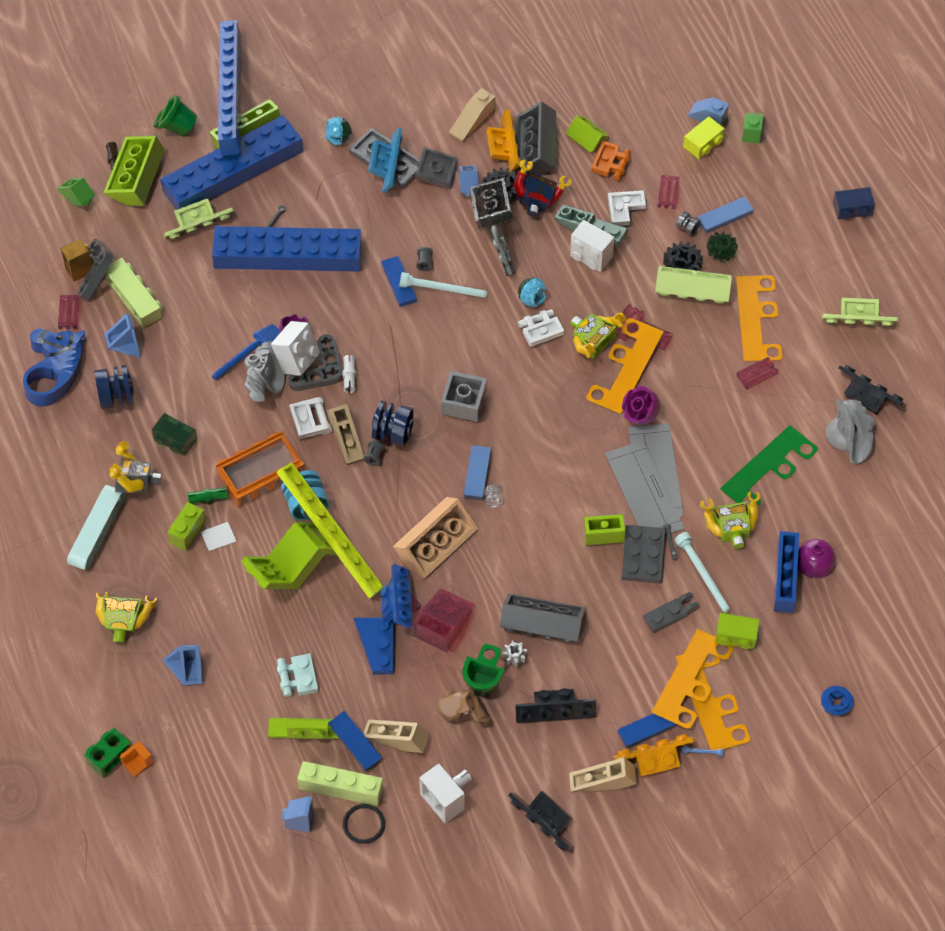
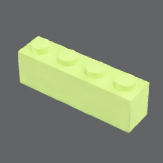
(693, 284)
(133, 293)
(340, 783)

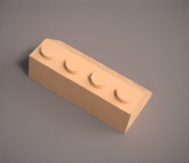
(435, 537)

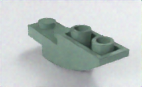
(572, 217)

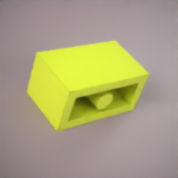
(703, 137)

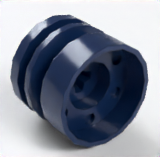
(113, 387)

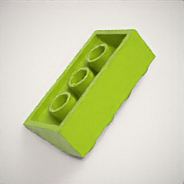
(135, 170)

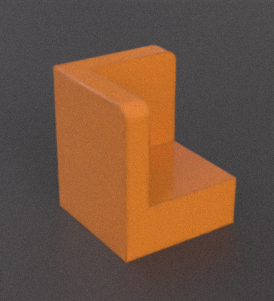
(136, 759)

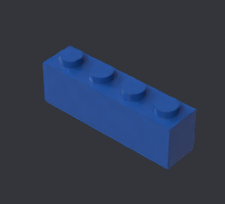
(786, 572)

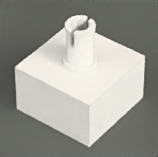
(444, 792)

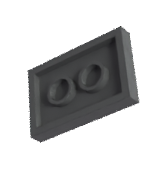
(643, 554)

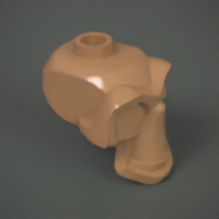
(459, 702)

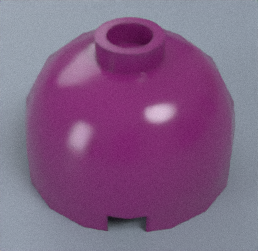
(641, 405)
(816, 558)

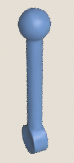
(685, 750)

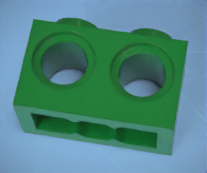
(110, 754)

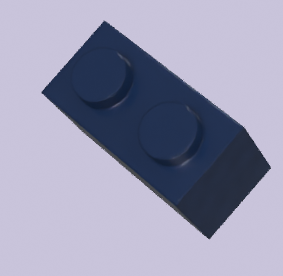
(853, 203)

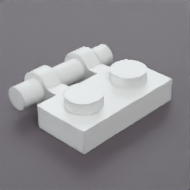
(542, 331)

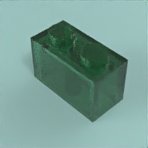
(174, 434)

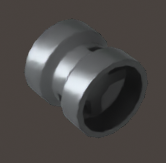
(688, 223)

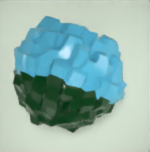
(337, 130)
(531, 292)

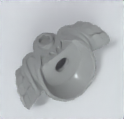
(263, 373)
(841, 430)

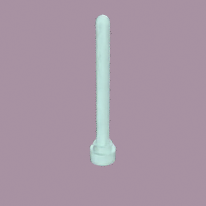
(407, 280)
(684, 541)

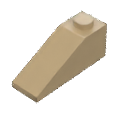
(473, 115)
(345, 433)
(398, 735)
(605, 776)

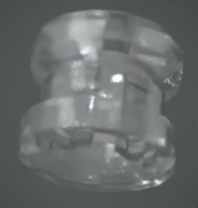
(494, 496)

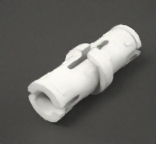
(349, 373)

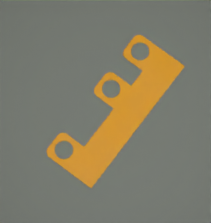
(750, 313)
(633, 365)
(683, 678)
(710, 714)

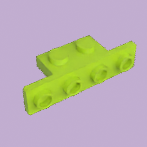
(300, 728)

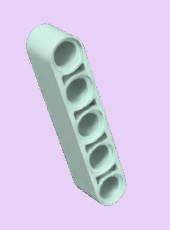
(95, 528)

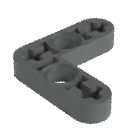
(103, 259)
(328, 368)

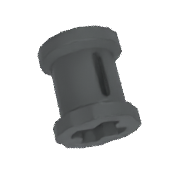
(424, 258)
(373, 453)

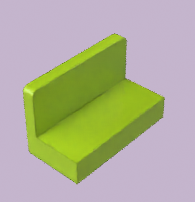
(586, 133)

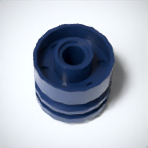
(388, 422)

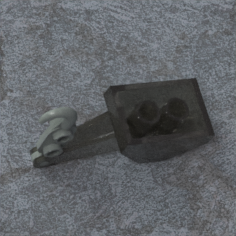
(492, 209)

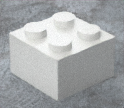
(592, 246)
(295, 348)

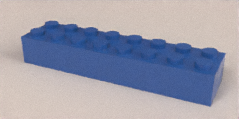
(218, 173)
(286, 248)

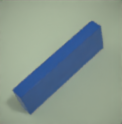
(393, 269)
(644, 729)
(354, 741)

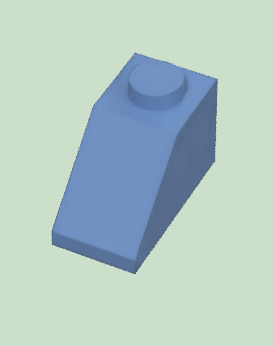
(710, 107)
(467, 178)
(299, 814)

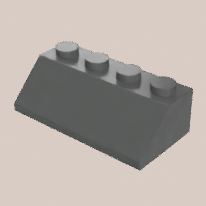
(537, 138)
(542, 617)

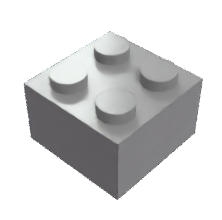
(463, 396)

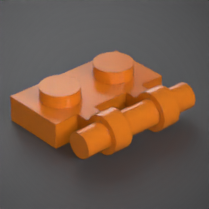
(605, 160)

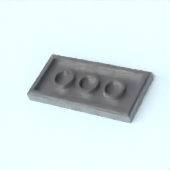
(406, 161)

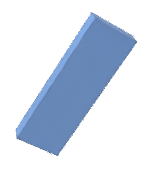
(725, 214)
(477, 472)

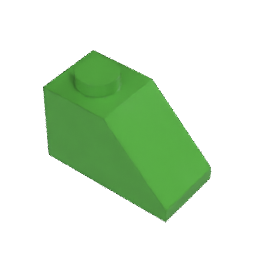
(752, 127)
(77, 191)

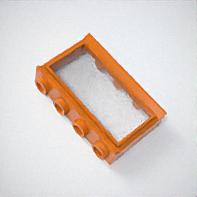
(257, 467)

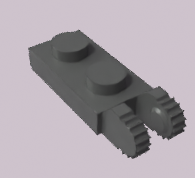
(670, 613)

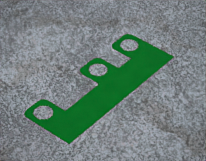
(769, 458)

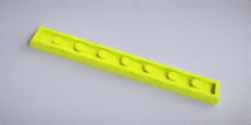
(330, 530)

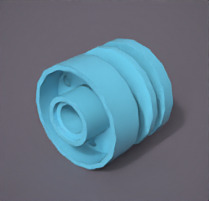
(315, 483)

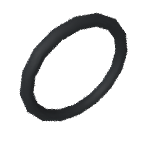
(363, 841)

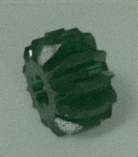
(722, 246)

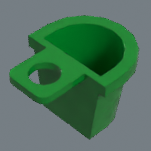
(176, 117)
(482, 673)

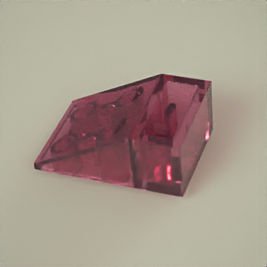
(442, 619)

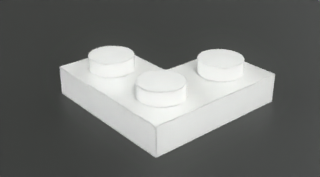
(621, 202)

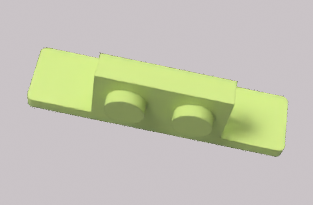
(195, 215)
(859, 310)

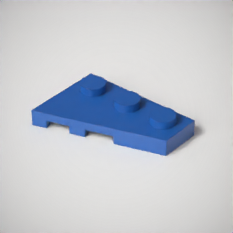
(378, 643)

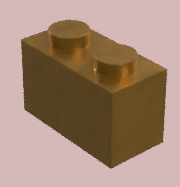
(76, 259)

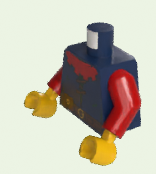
(537, 191)

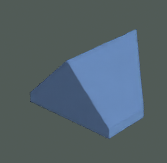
(122, 337)
(186, 664)

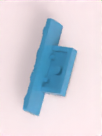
(384, 159)

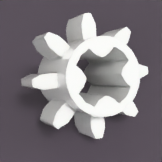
(514, 653)

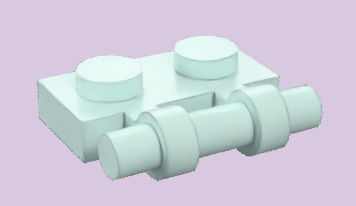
(304, 675)

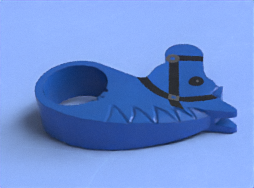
(61, 363)

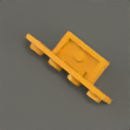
(502, 142)
(656, 757)

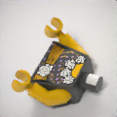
(131, 474)

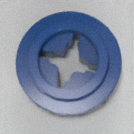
(836, 693)

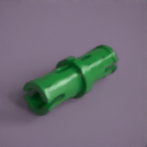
(207, 495)

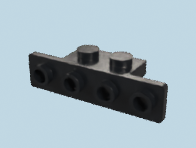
(869, 395)
(555, 706)
(548, 815)

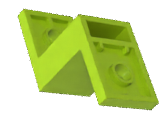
(290, 559)

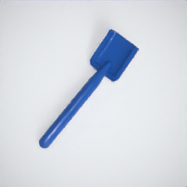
(263, 335)

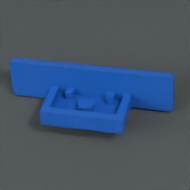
(397, 597)

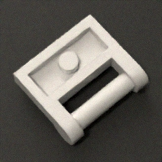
(304, 419)

